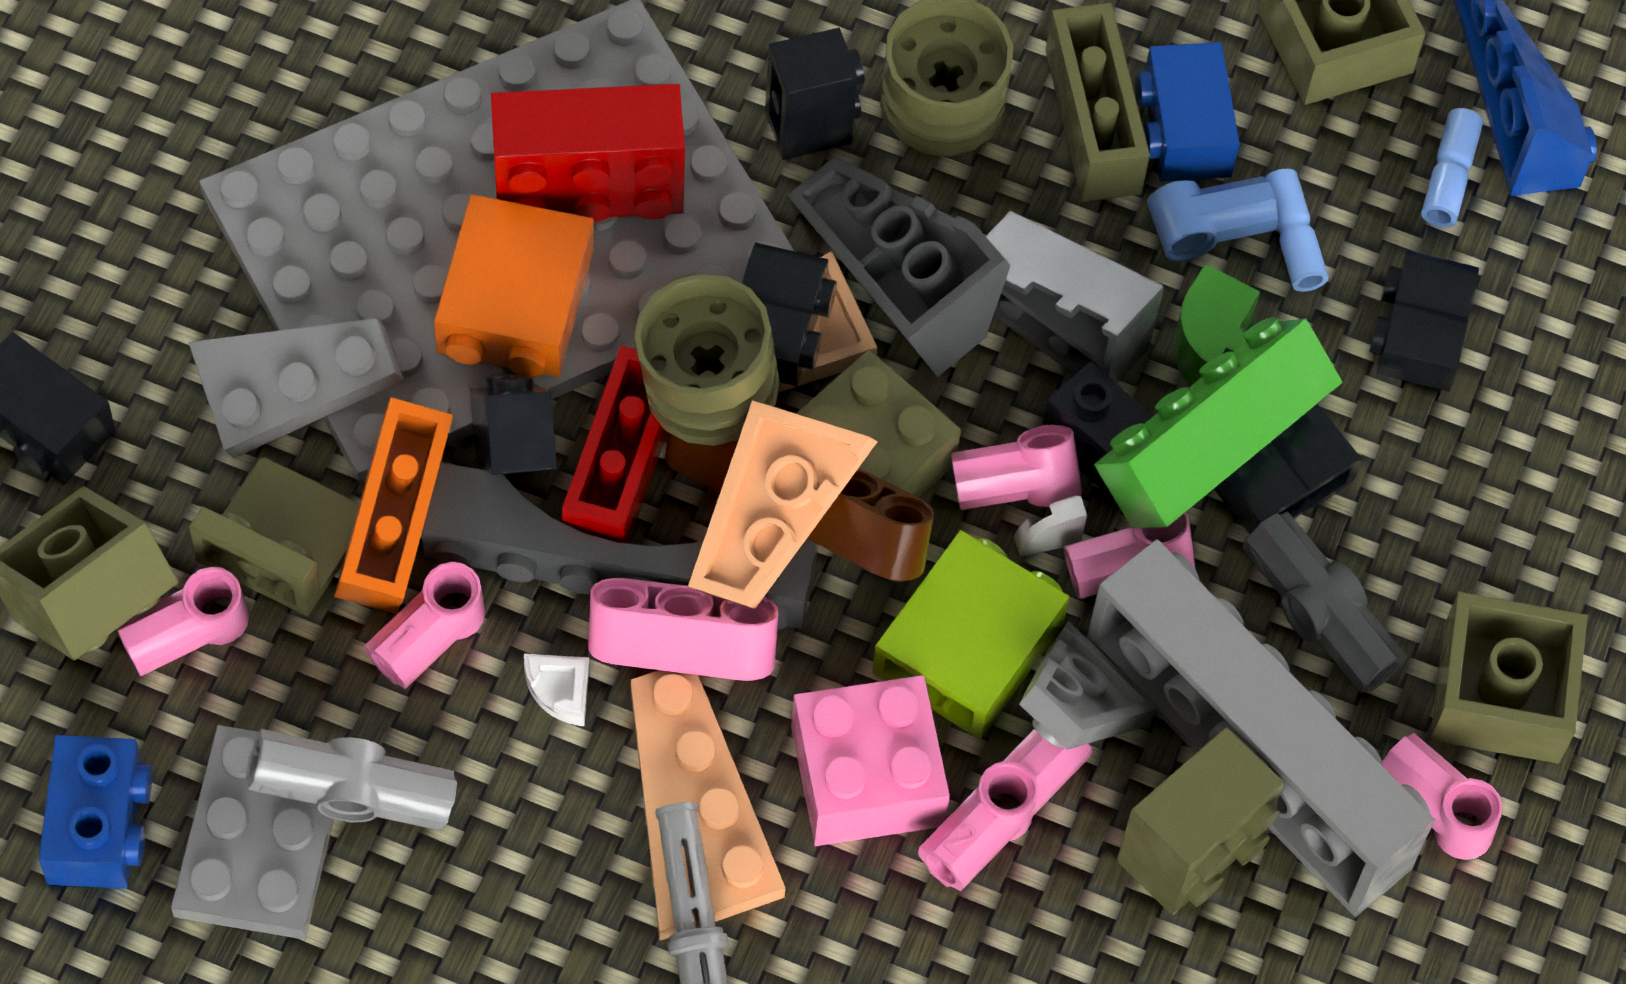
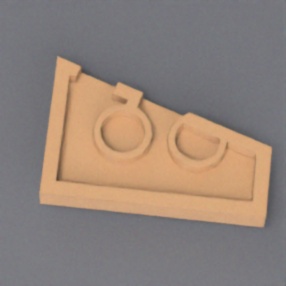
(772, 499)

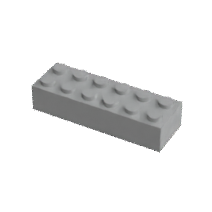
(1210, 673)

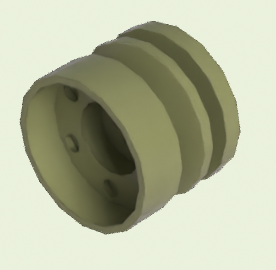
(946, 76)
(706, 357)

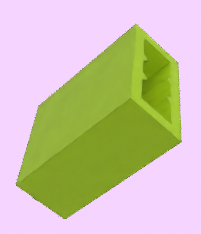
(972, 631)

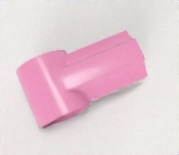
(1034, 468)
(1100, 557)
(179, 626)
(426, 629)
(1446, 794)

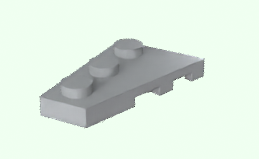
(291, 377)
(1083, 695)

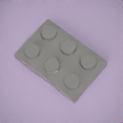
(249, 852)

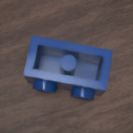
(1189, 111)
(93, 812)

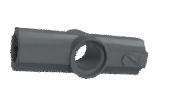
(1324, 602)

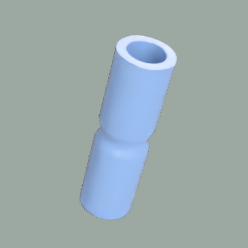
(1453, 161)
(1296, 235)

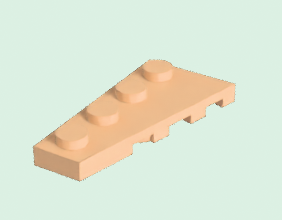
(689, 761)

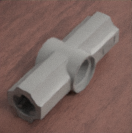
(351, 779)

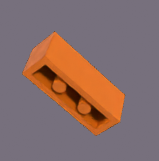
(393, 506)

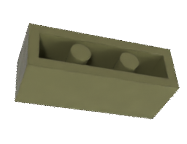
(1097, 102)

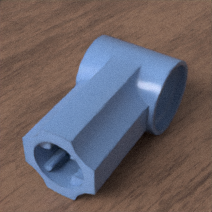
(1196, 219)

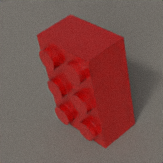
(591, 150)

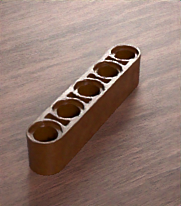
(865, 524)

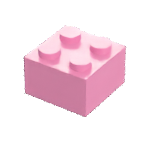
(869, 760)

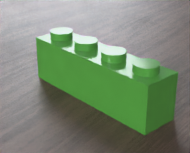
(1217, 422)

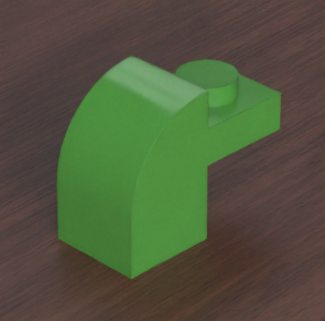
(1212, 320)

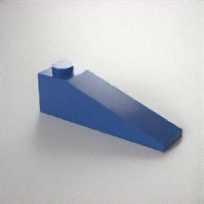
(1526, 103)

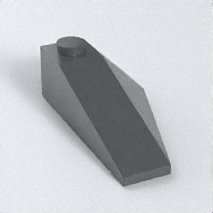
(918, 264)

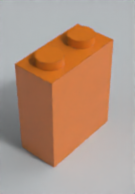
(514, 286)

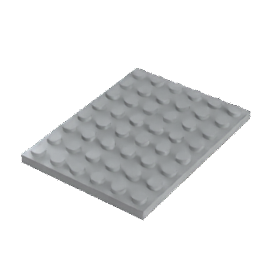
(375, 204)

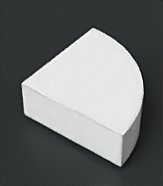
(1055, 531)
(559, 685)

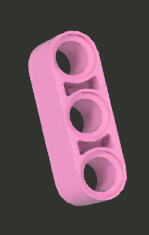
(680, 630)

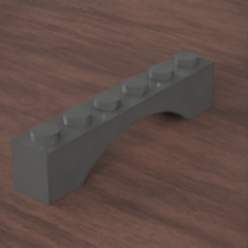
(494, 528)

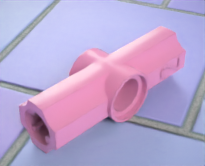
(980, 827)

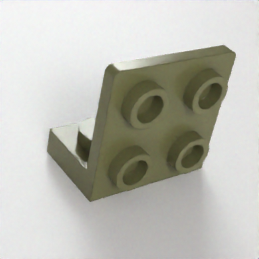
(278, 535)

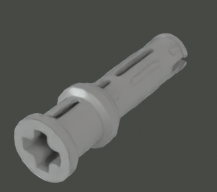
(705, 943)

